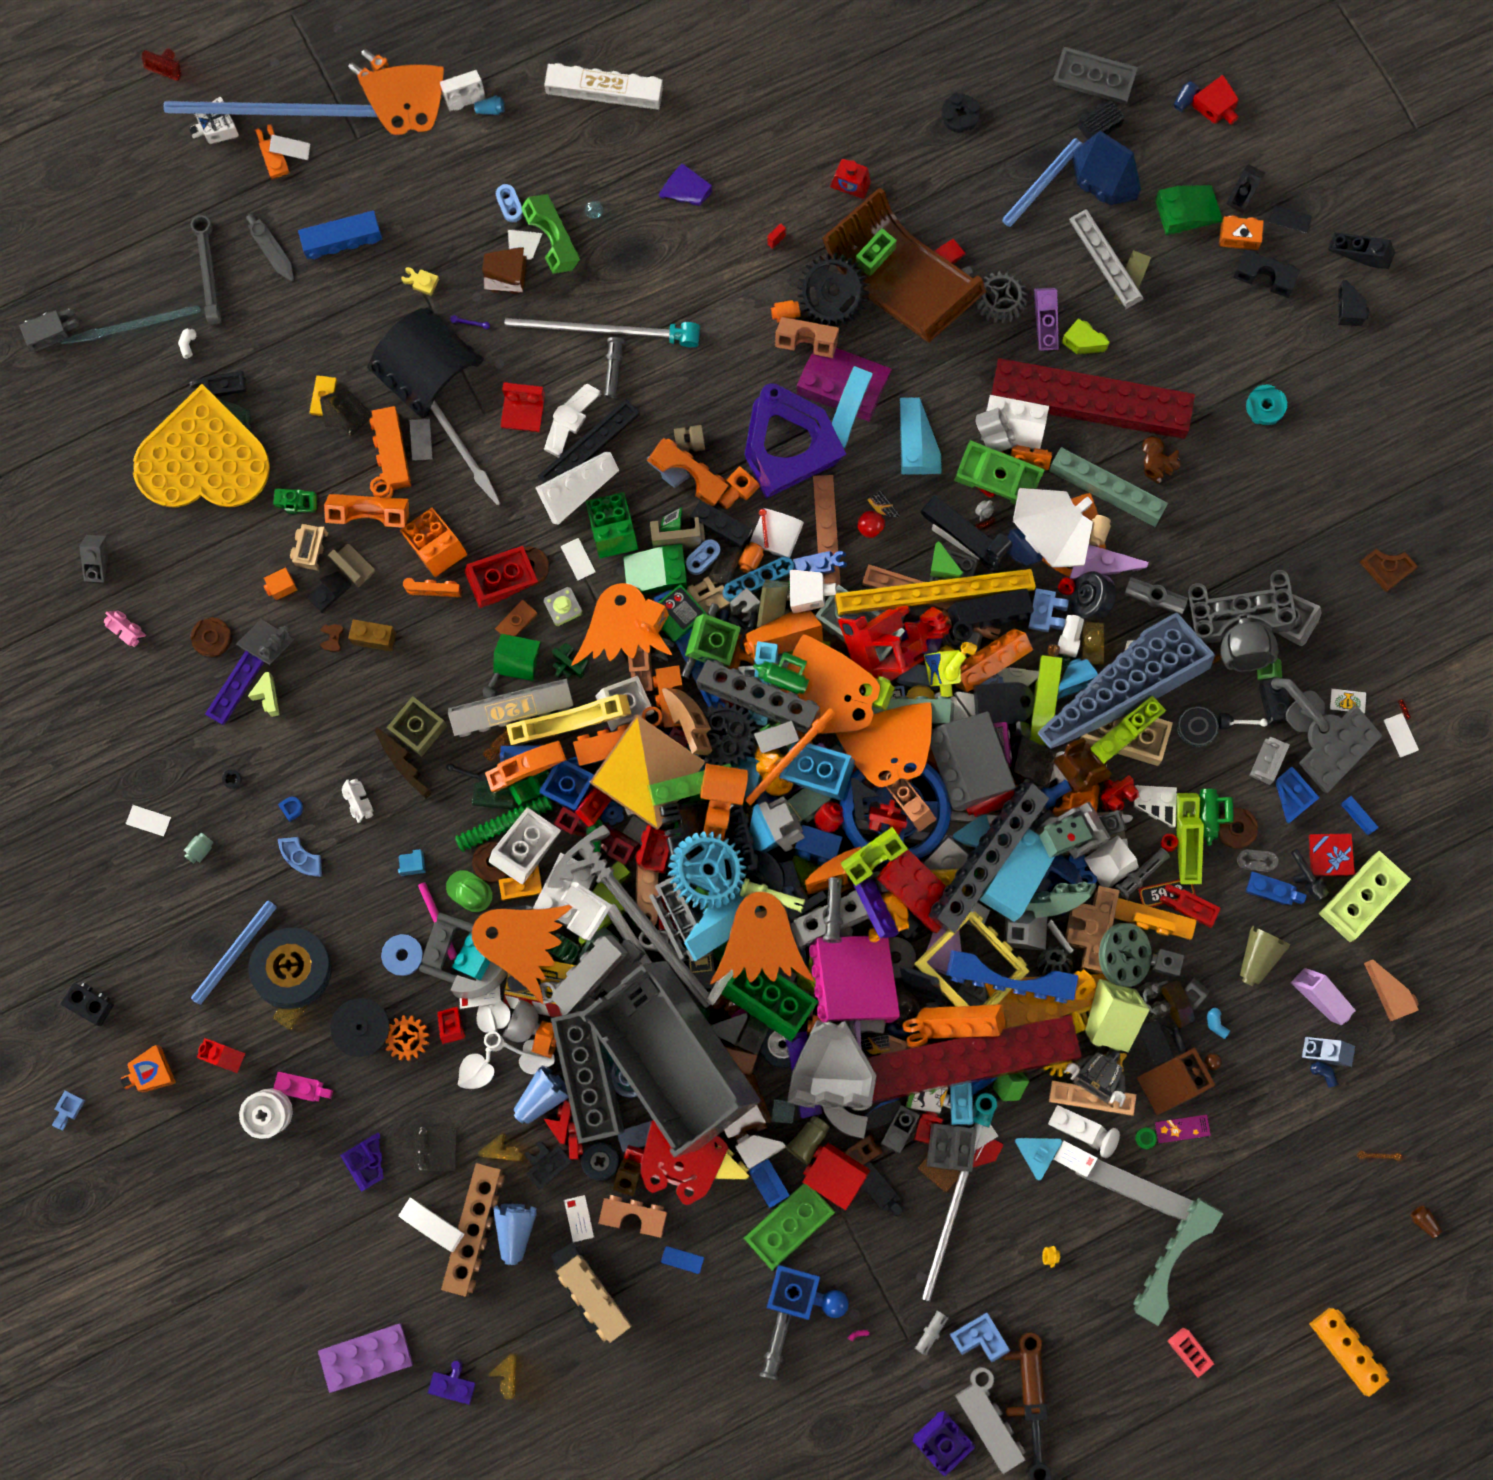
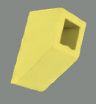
(730, 1169)

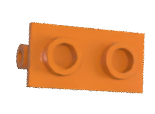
(1039, 457)

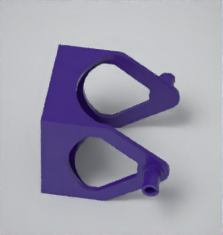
(780, 473)

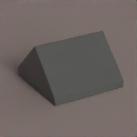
(730, 1030)

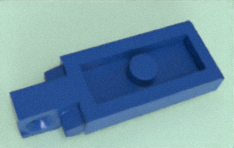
(1274, 890)

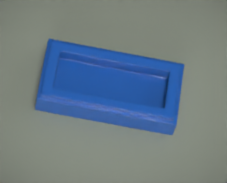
(1359, 815)

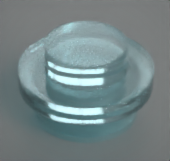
(594, 209)

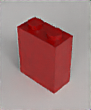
(835, 1175)

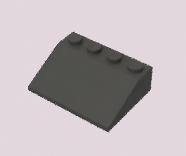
(971, 761)

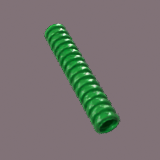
(500, 824)

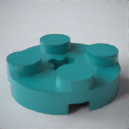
(1272, 396)

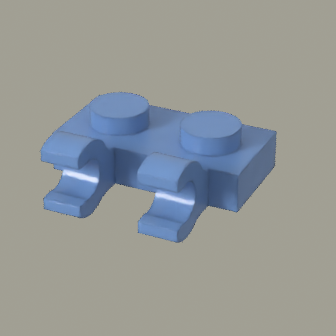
(1043, 606)

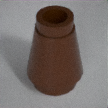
(1425, 1220)

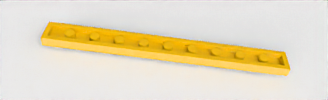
(933, 591)

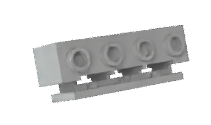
(681, 914)
(805, 936)

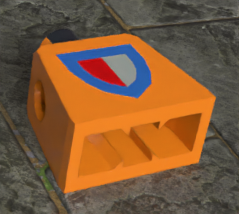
(149, 1071)

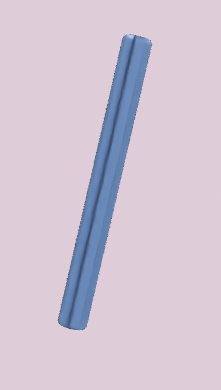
(1041, 183)
(233, 952)

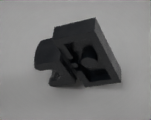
(546, 1164)

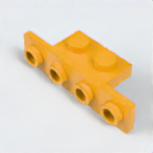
(1155, 919)

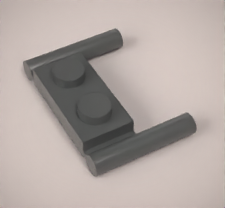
(439, 945)

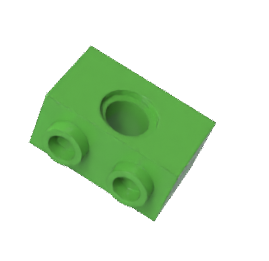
(876, 252)

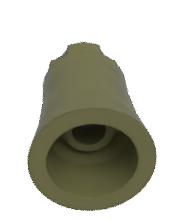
(808, 1140)

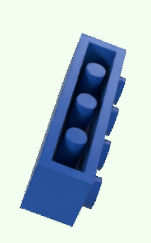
(340, 235)

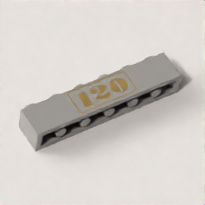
(510, 707)

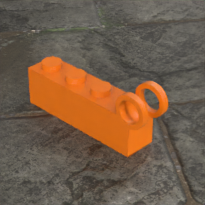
(391, 452)
(598, 747)
(955, 1023)

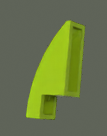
(1045, 695)
(1190, 838)
(621, 874)

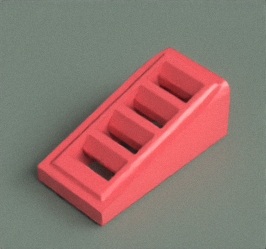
(1175, 1342)

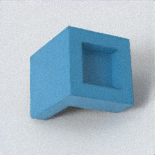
(412, 863)

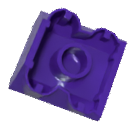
(943, 1443)

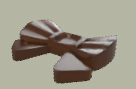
(333, 643)

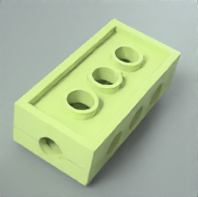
(1392, 881)

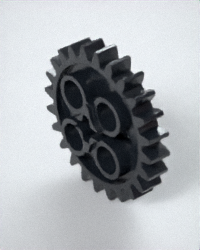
(731, 718)

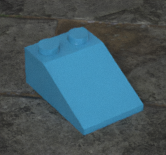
(820, 770)

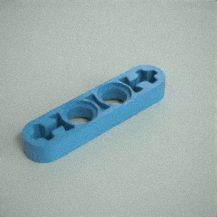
(757, 577)

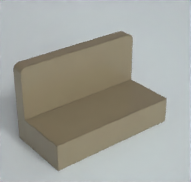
(352, 564)

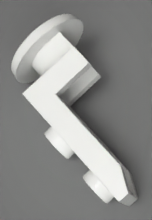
(1085, 1130)

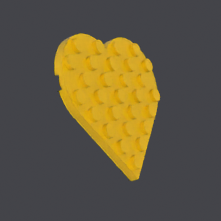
(199, 454)

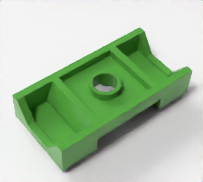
(979, 468)

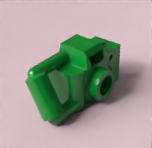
(295, 500)

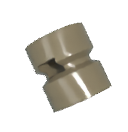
(696, 438)

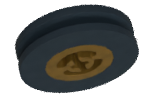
(281, 949)

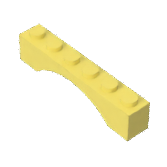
(569, 720)

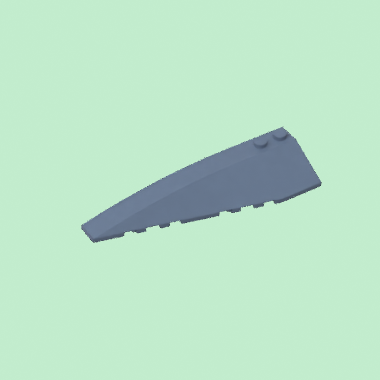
(1150, 666)

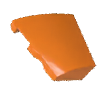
(1074, 800)

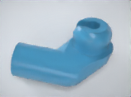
(1214, 1023)

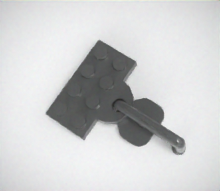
(1341, 740)

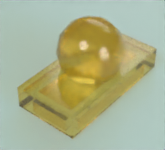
(1093, 642)

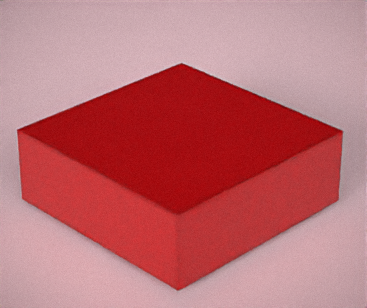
(776, 236)

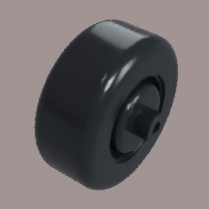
(1093, 596)

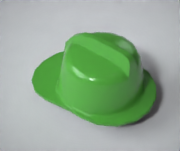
(469, 891)

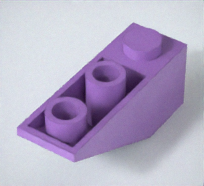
(1046, 318)

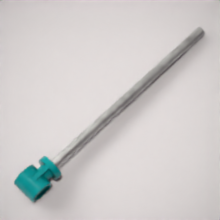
(687, 335)
(980, 1118)

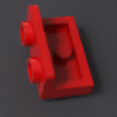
(654, 851)

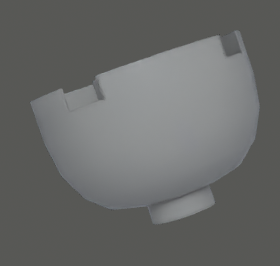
(522, 1023)

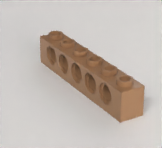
(452, 1282)

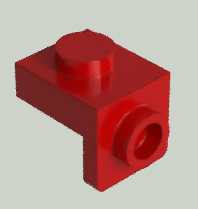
(923, 1127)

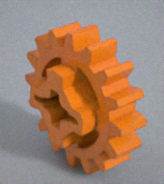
(407, 1047)

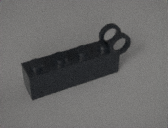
(987, 611)

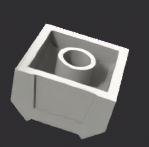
(1306, 619)

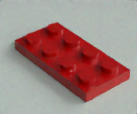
(913, 886)

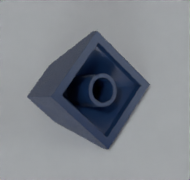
(1059, 872)

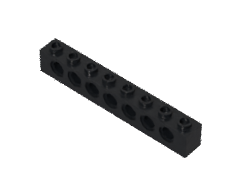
(999, 852)

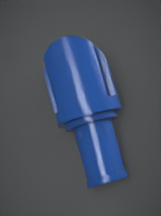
(1056, 792)

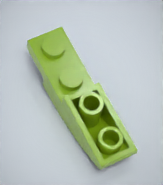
(1128, 729)

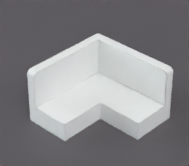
(589, 907)

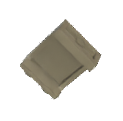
(688, 538)

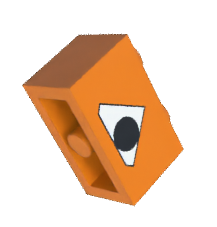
(1241, 233)

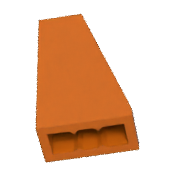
(785, 632)

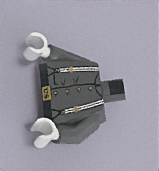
(1100, 1076)

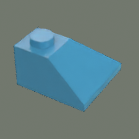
(1076, 677)
(760, 831)

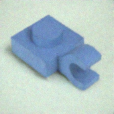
(68, 1106)

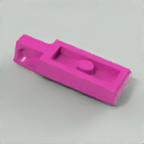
(301, 1087)

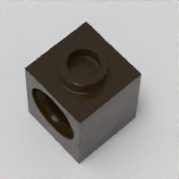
(627, 1177)

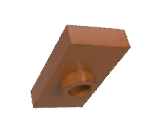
(517, 620)

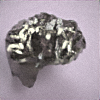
(908, 1007)

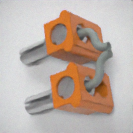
(377, 63)

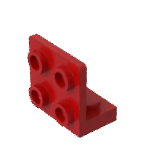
(522, 407)

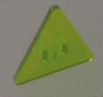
(804, 869)

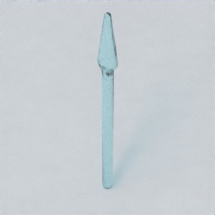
(94, 334)

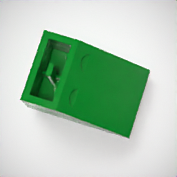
(611, 525)

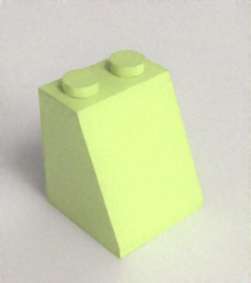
(1115, 1016)

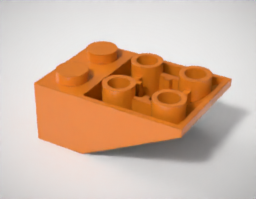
(433, 542)

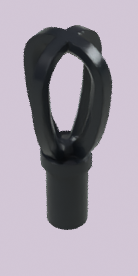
(750, 627)

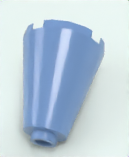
(540, 1096)
(513, 1230)

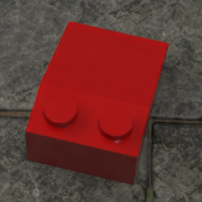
(500, 576)

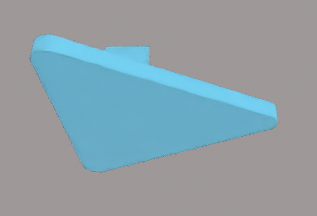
(973, 831)
(1038, 1153)

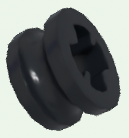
(230, 785)

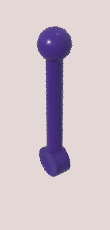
(454, 320)

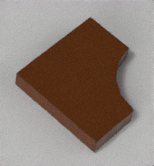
(1388, 569)

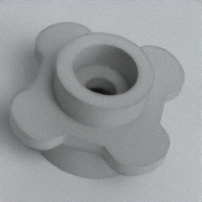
(984, 510)

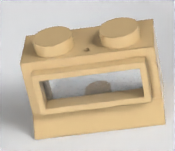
(308, 546)

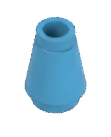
(492, 105)

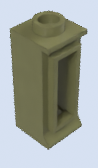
(1136, 268)

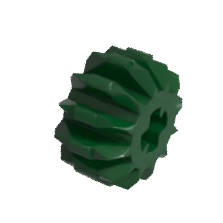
(566, 951)

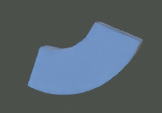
(299, 858)

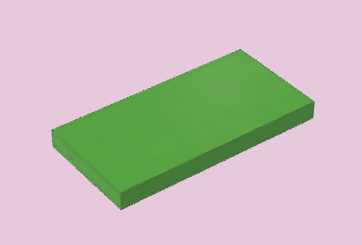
(789, 1225)

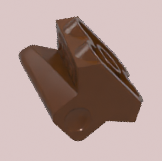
(505, 270)

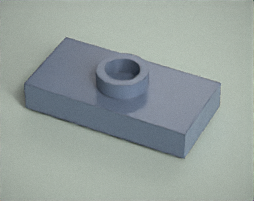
(634, 1136)

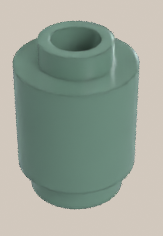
(198, 848)

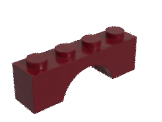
(616, 844)

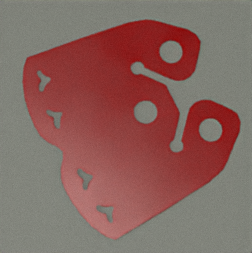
(702, 1163)

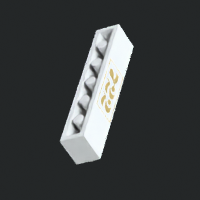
(603, 86)

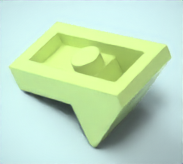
(266, 689)

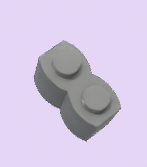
(994, 430)

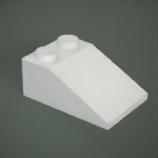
(524, 846)

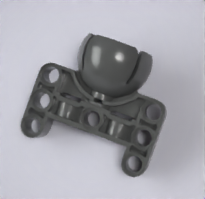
(1248, 632)

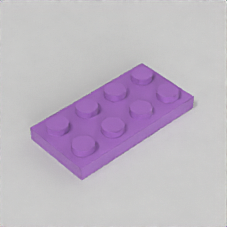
(365, 1358)

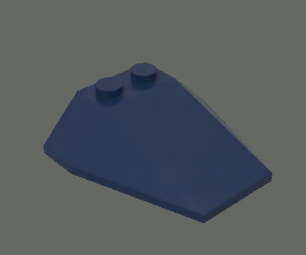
(1106, 170)

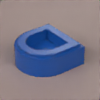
(291, 807)

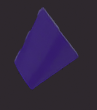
(686, 187)
(365, 1162)

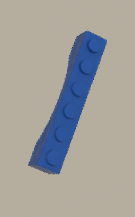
(1054, 984)

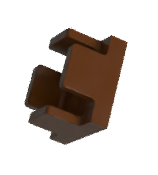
(1081, 766)

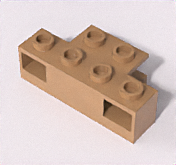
(1089, 924)

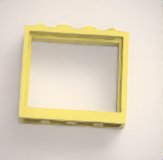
(991, 936)

